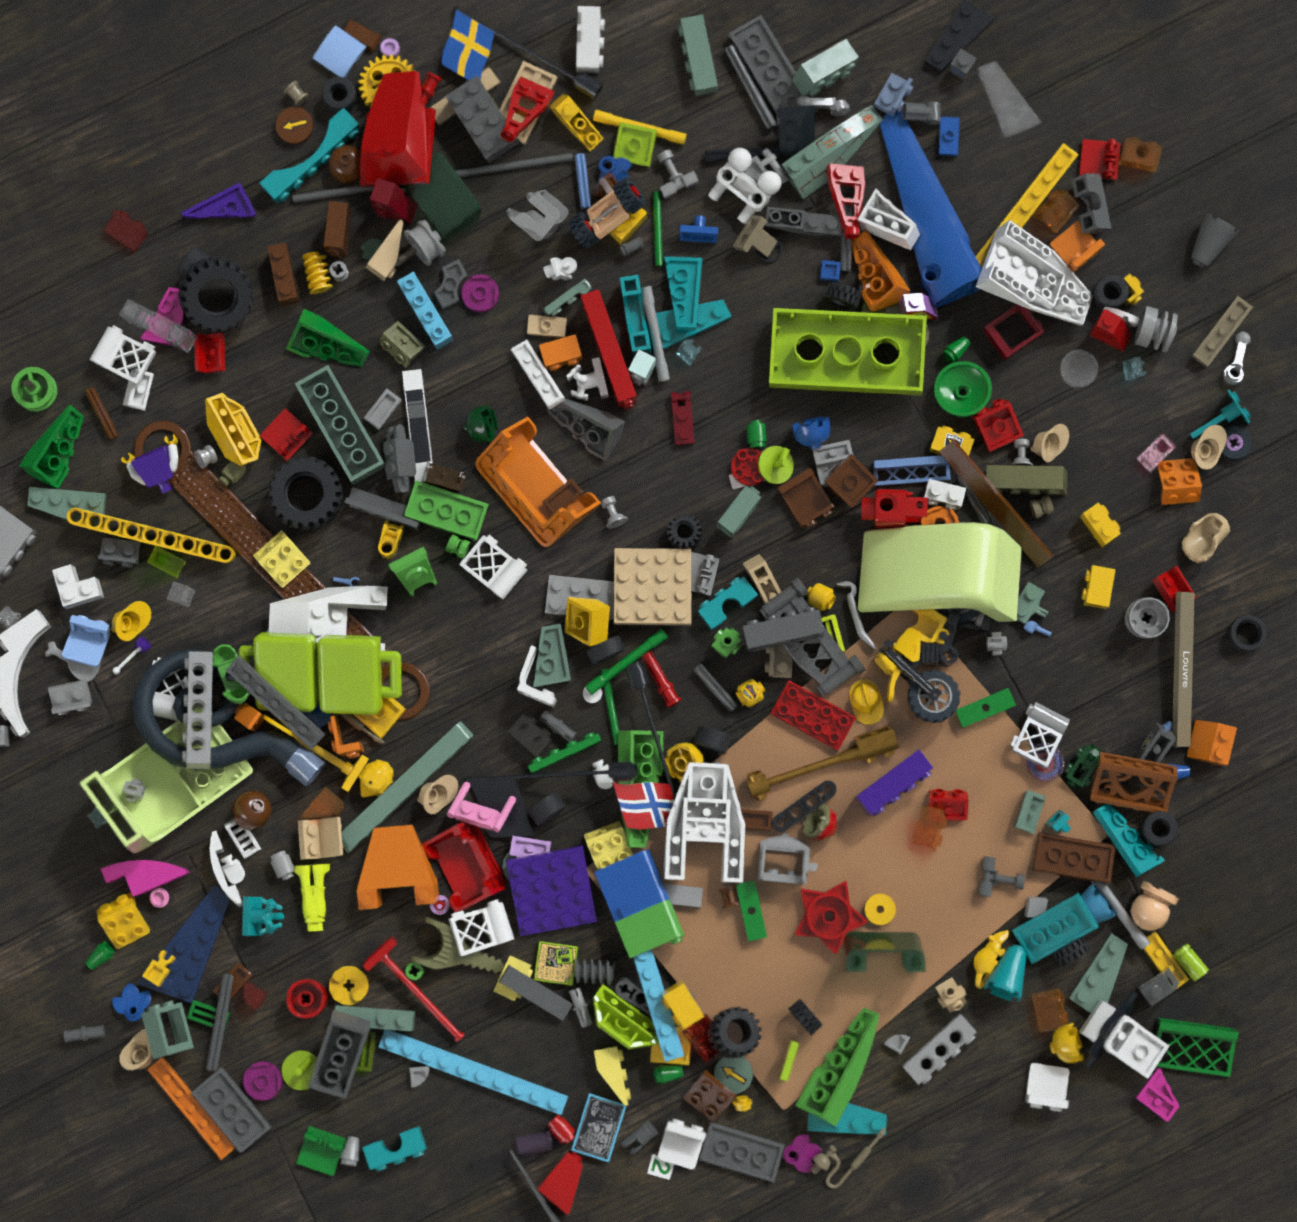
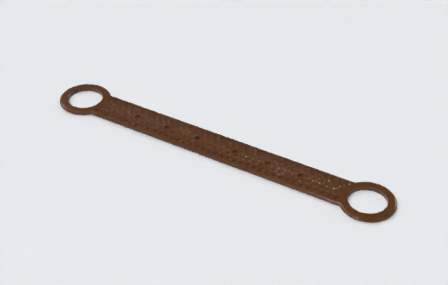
(249, 534)

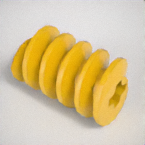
(316, 273)

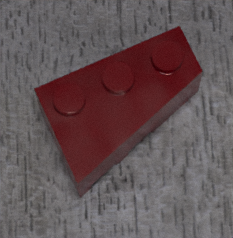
(390, 202)

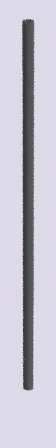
(461, 173)

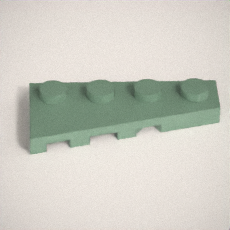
(1101, 975)

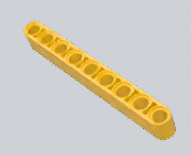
(142, 531)

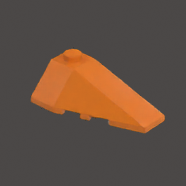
(879, 278)

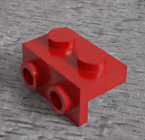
(209, 353)

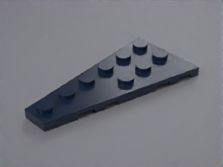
(193, 947)

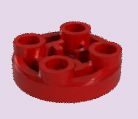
(745, 467)

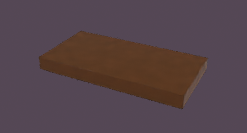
(1074, 858)

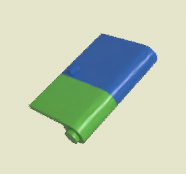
(639, 904)

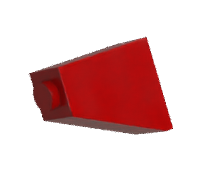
(1111, 330)
(563, 1181)

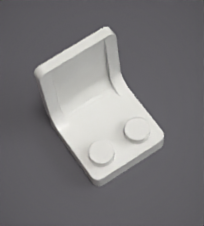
(545, 697)

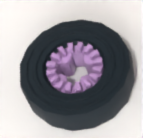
(1243, 441)

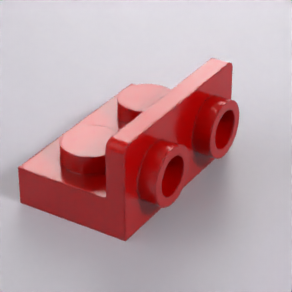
(1169, 584)
(952, 802)

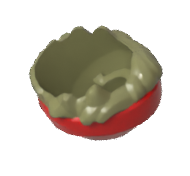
(820, 824)

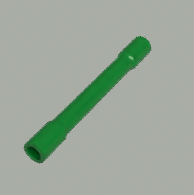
(601, 680)

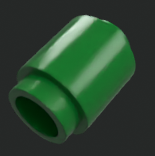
(756, 434)

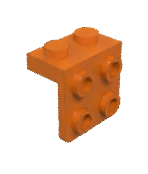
(1179, 481)
(350, 750)

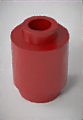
(561, 1129)

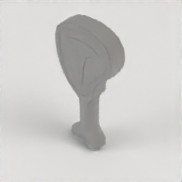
(79, 670)

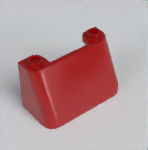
(466, 864)

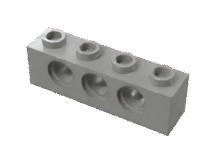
(913, 1065)

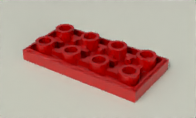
(813, 715)

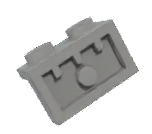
(70, 697)

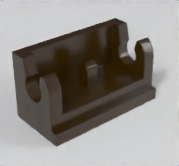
(443, 478)

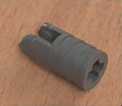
(642, 1134)

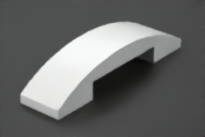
(216, 848)

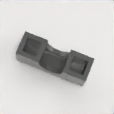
(1091, 190)

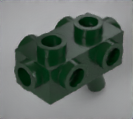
(1085, 764)

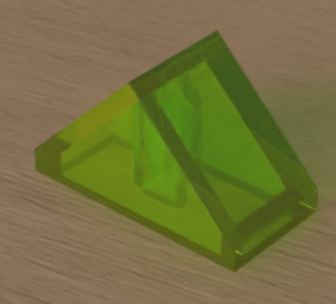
(166, 562)

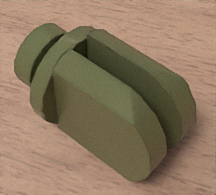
(232, 473)

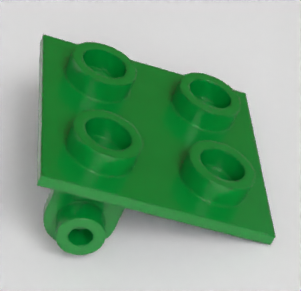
(321, 1150)

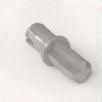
(580, 1007)

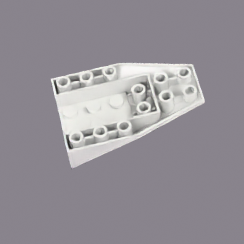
(1033, 276)

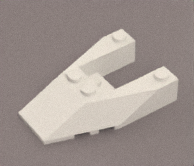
(324, 610)
(705, 812)

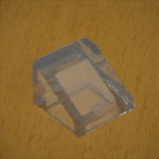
(181, 594)

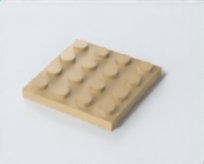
(652, 586)

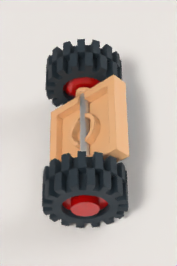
(607, 213)

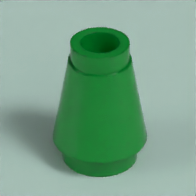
(955, 350)
(100, 955)
(667, 1073)

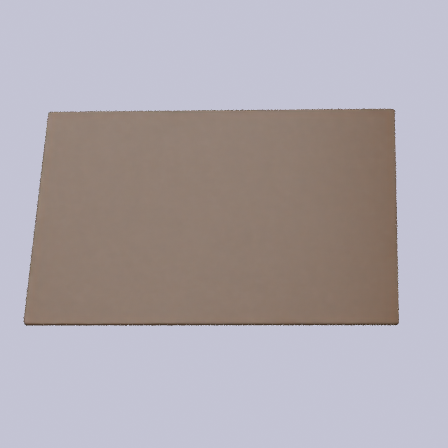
(874, 855)

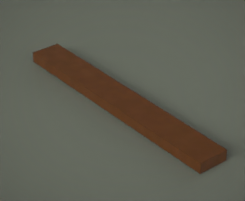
(996, 503)

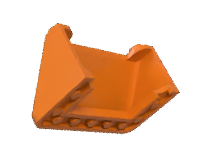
(526, 478)

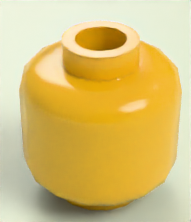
(820, 597)

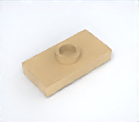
(546, 326)

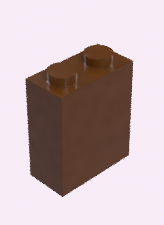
(337, 229)

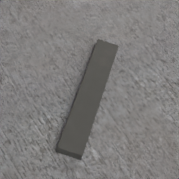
(275, 702)

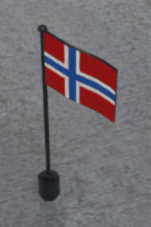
(645, 803)

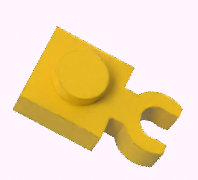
(157, 971)

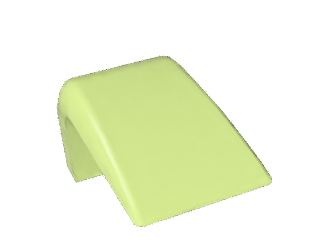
(941, 569)
(170, 791)

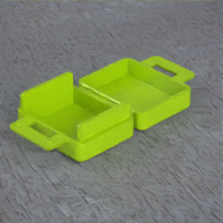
(336, 671)

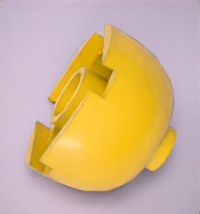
(679, 758)
(1067, 1044)

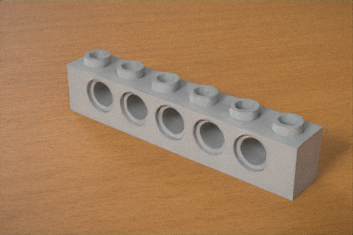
(201, 758)

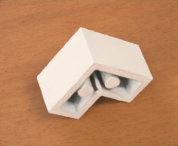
(74, 592)

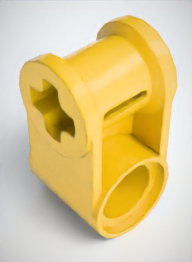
(390, 535)

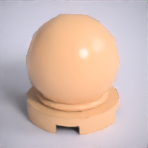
(1151, 909)

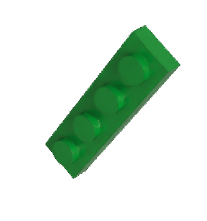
(571, 748)

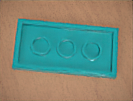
(1055, 928)

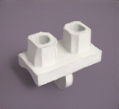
(560, 268)

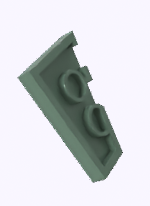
(552, 658)

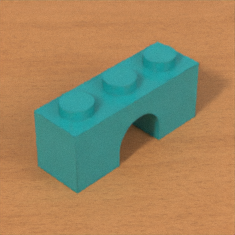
(712, 612)
(412, 1144)

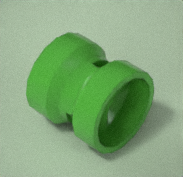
(453, 544)

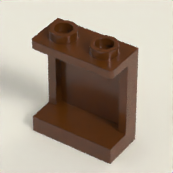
(806, 498)

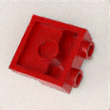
(998, 424)

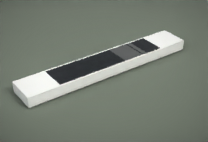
(417, 420)

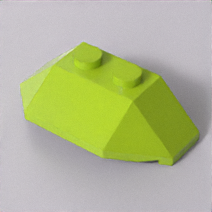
(623, 1020)

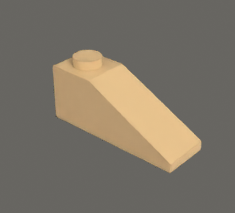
(384, 259)
(762, 578)

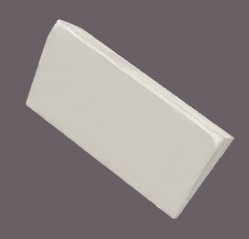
(137, 395)

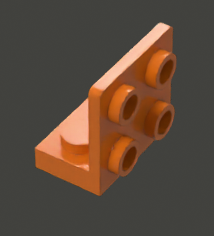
(1076, 247)

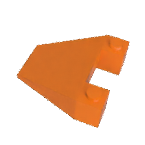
(396, 860)

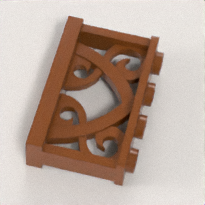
(1130, 766)

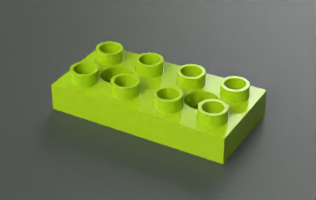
(847, 351)

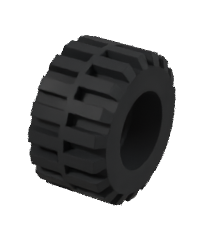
(749, 1028)

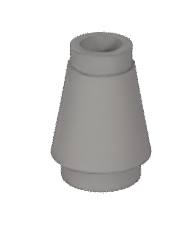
(350, 1152)

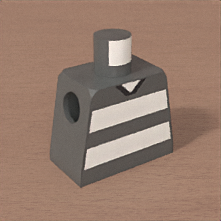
(1159, 986)

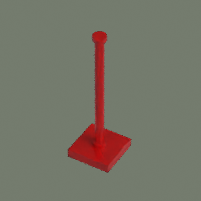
(382, 955)

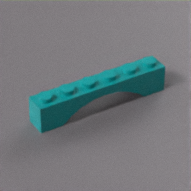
(282, 182)

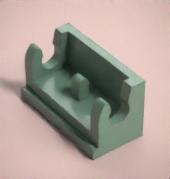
(1029, 812)

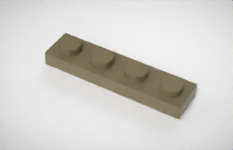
(1222, 331)

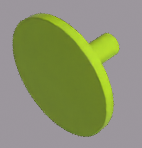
(775, 464)
(298, 1069)

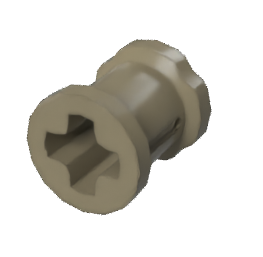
(296, 93)

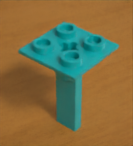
(1229, 413)

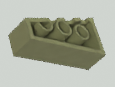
(1028, 479)

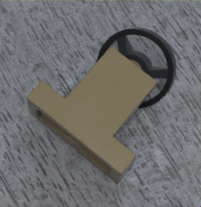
(755, 236)

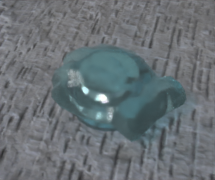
(97, 818)

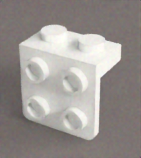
(1047, 1086)
(681, 1144)

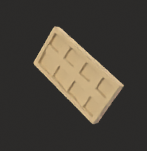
(536, 75)

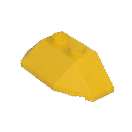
(232, 429)

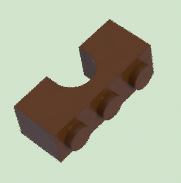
(283, 274)

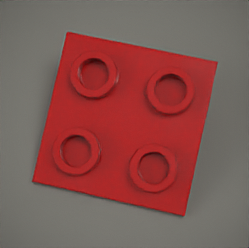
(1100, 158)
(286, 434)

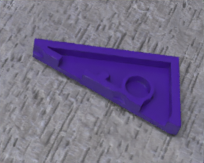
(226, 204)

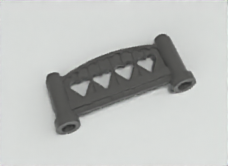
(841, 667)

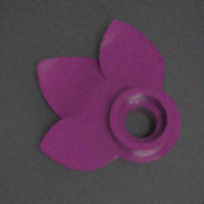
(804, 1153)

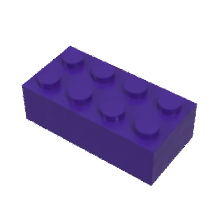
(894, 782)

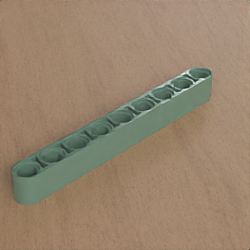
(405, 786)

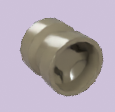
(1041, 507)

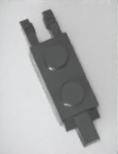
(399, 458)

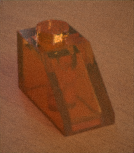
(324, 805)

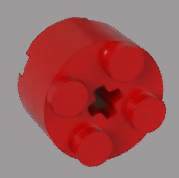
(309, 1009)

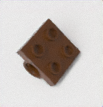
(709, 1096)

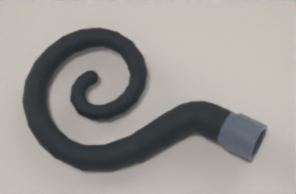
(299, 761)

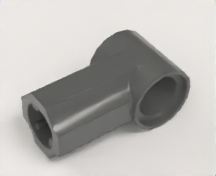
(928, 112)

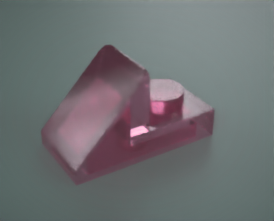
(1156, 452)

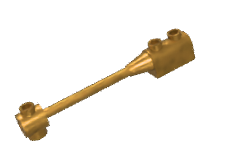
(867, 748)

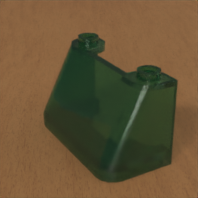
(445, 199)

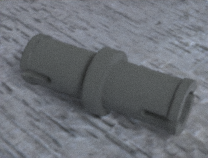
(557, 726)
(84, 1033)

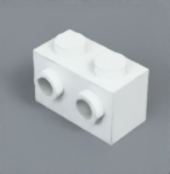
(944, 494)

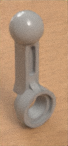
(837, 107)
(1242, 340)

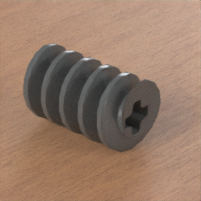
(594, 972)

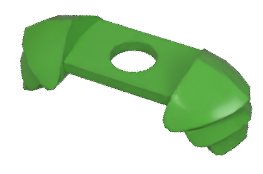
(222, 658)

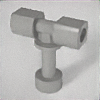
(677, 180)

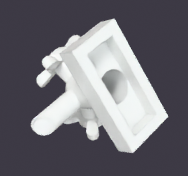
(588, 381)

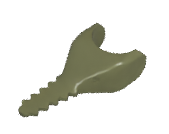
(448, 953)

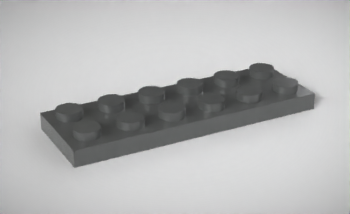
(767, 63)

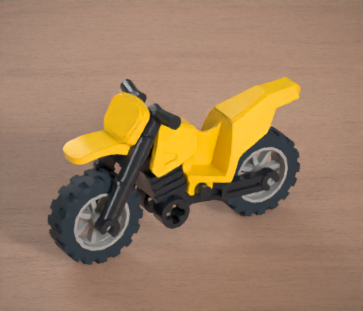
(926, 646)

